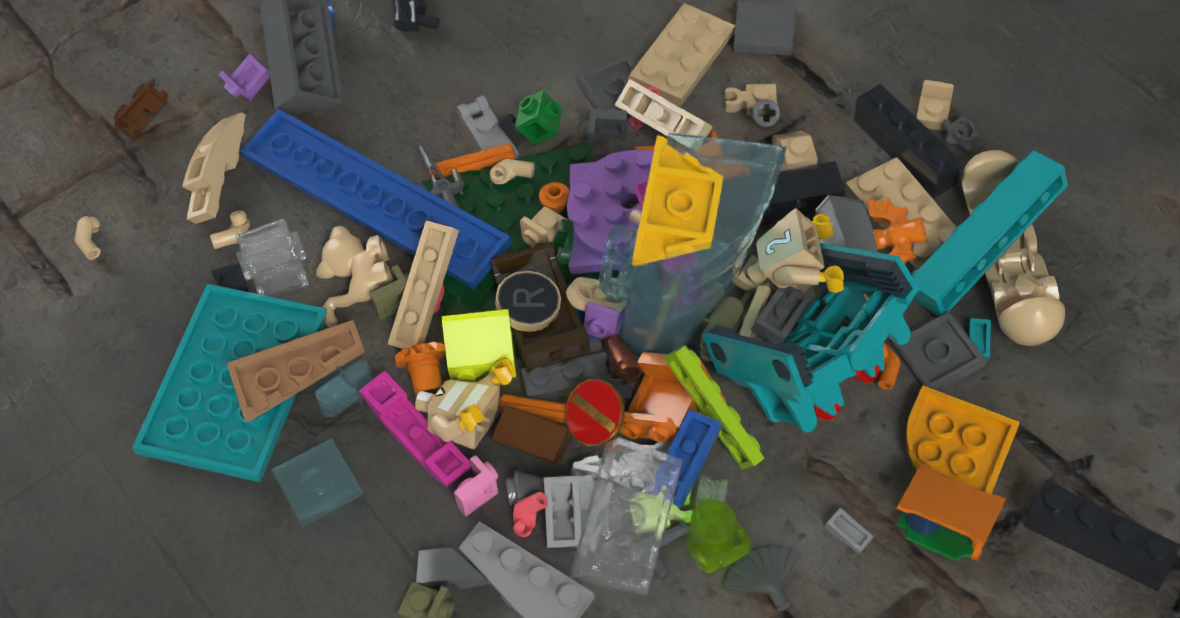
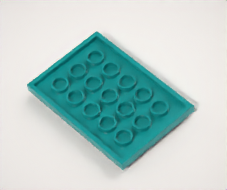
(197, 407)

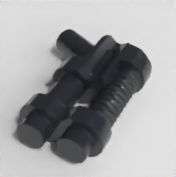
(411, 15)

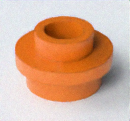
(555, 203)

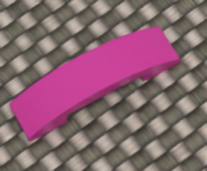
(411, 430)

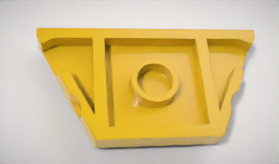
(677, 206)

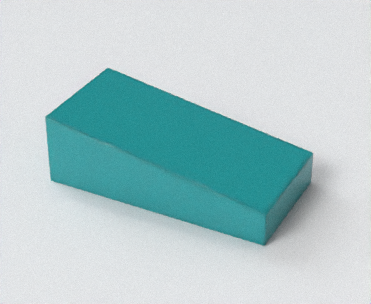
(979, 333)

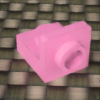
(477, 490)

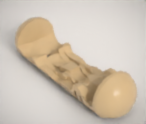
(1019, 281)

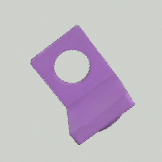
(602, 321)

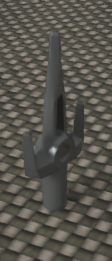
(442, 187)

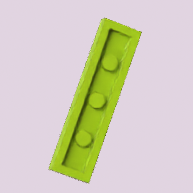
(707, 397)

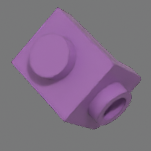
(247, 78)

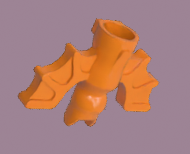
(900, 233)

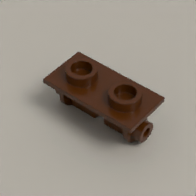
(131, 116)

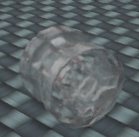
(712, 489)

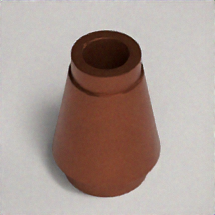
(622, 359)

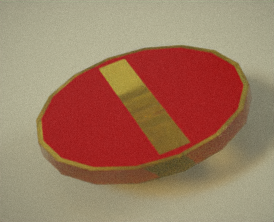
(594, 412)

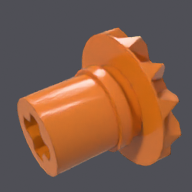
(423, 365)

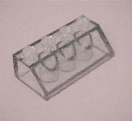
(626, 517)

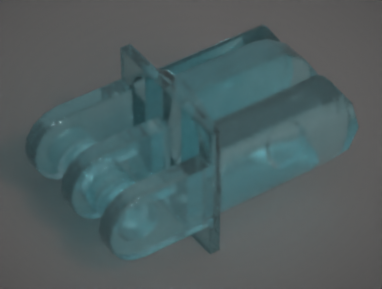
(343, 389)

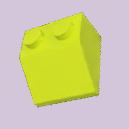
(477, 343)

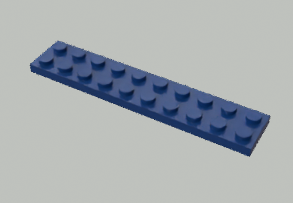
(371, 194)

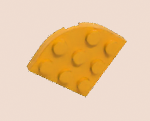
(958, 439)

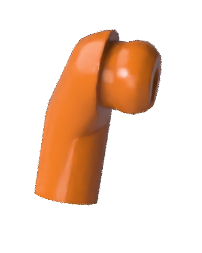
(892, 365)

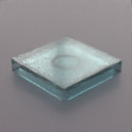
(317, 482)

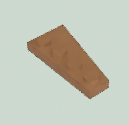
(286, 369)

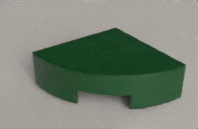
(563, 241)

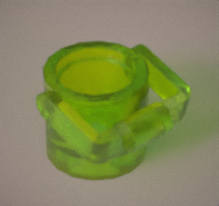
(714, 536)

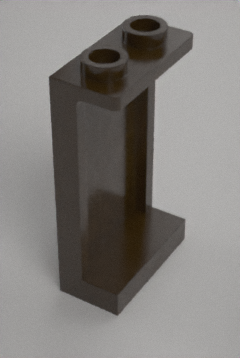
(564, 335)

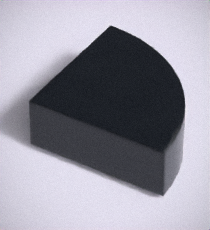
(508, 126)
(231, 277)

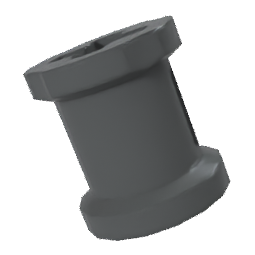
(771, 106)

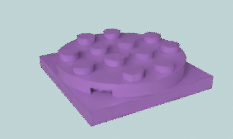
(597, 203)

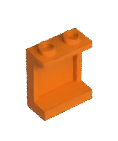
(658, 403)

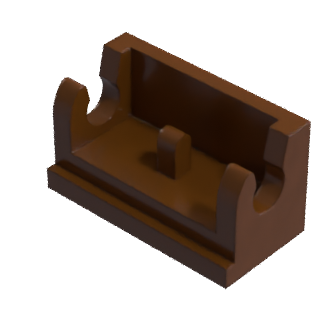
(532, 435)

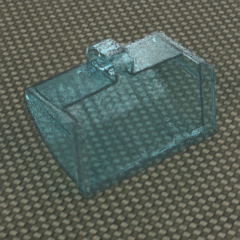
(676, 293)

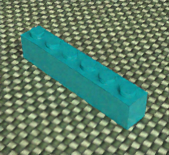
(988, 232)

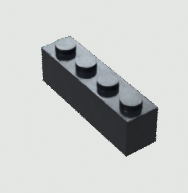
(908, 139)
(804, 190)
(1102, 535)

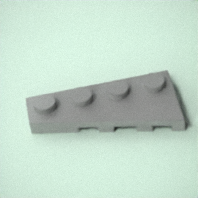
(523, 579)

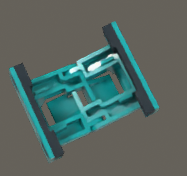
(813, 359)

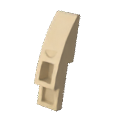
(206, 169)

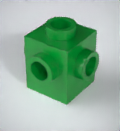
(538, 117)

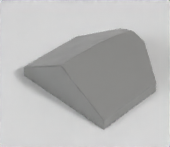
(566, 508)

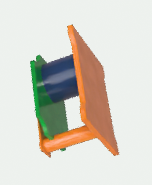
(947, 514)

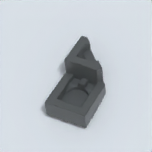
(446, 567)

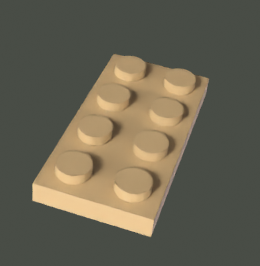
(682, 53)
(896, 182)

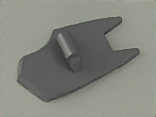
(849, 222)

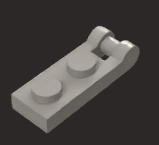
(484, 129)

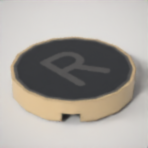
(530, 299)

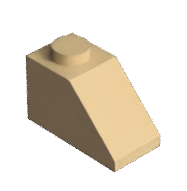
(799, 149)

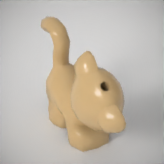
(344, 257)

